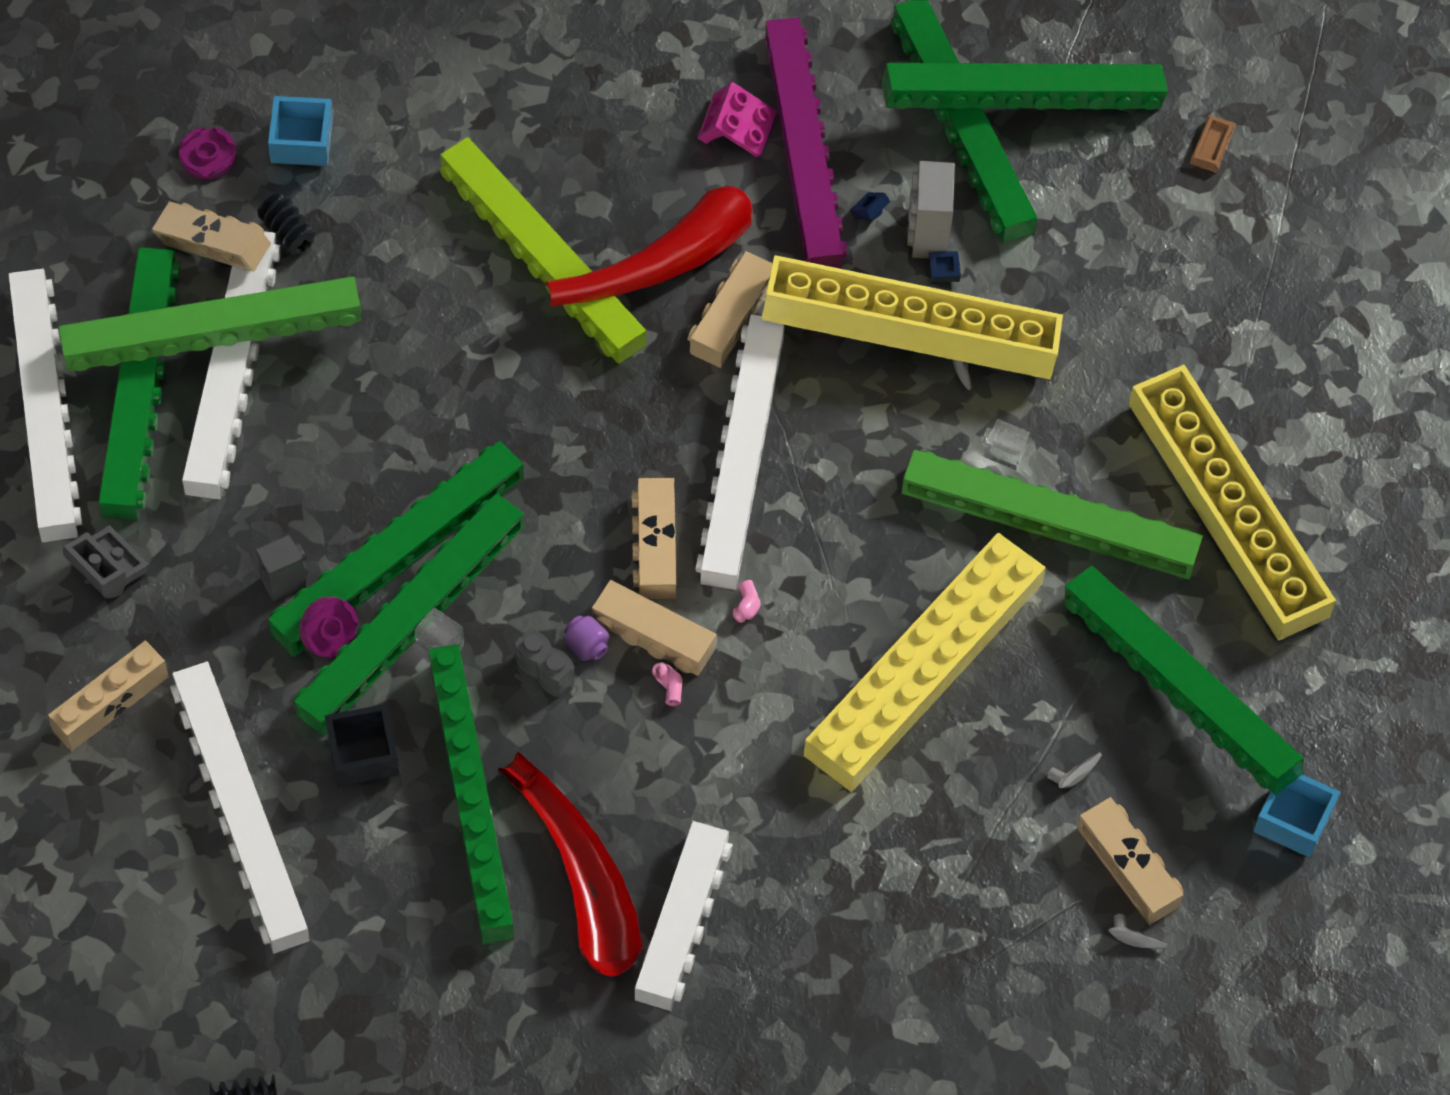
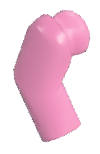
(749, 605)
(670, 680)

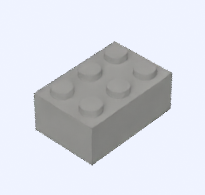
(931, 208)

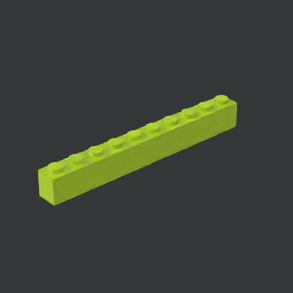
(538, 245)

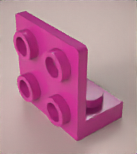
(739, 118)

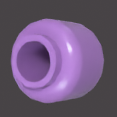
(586, 638)

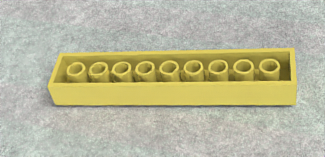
(912, 317)
(1232, 502)
(924, 662)

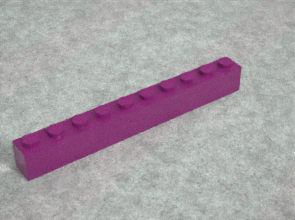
(803, 143)

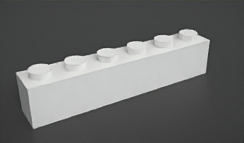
(682, 915)

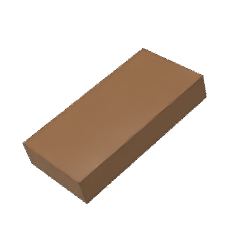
(1213, 143)

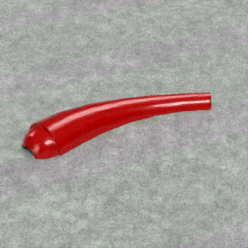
(696, 238)
(605, 925)

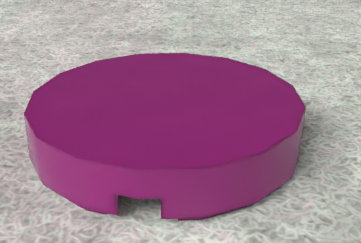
(207, 153)
(328, 626)

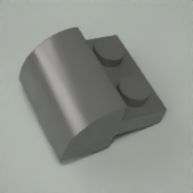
(105, 561)

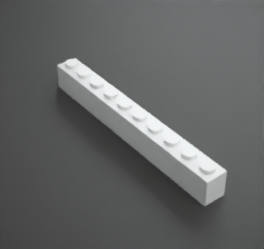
(225, 392)
(43, 405)
(742, 453)
(240, 807)

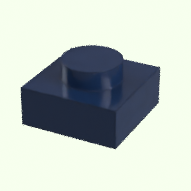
(870, 206)
(944, 267)

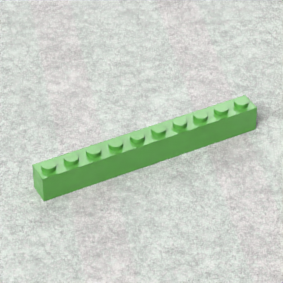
(210, 324)
(1052, 514)

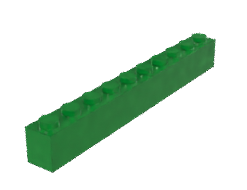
(1024, 86)
(968, 129)
(137, 395)
(404, 540)
(393, 629)
(1184, 681)
(471, 795)

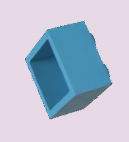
(300, 131)
(1298, 814)

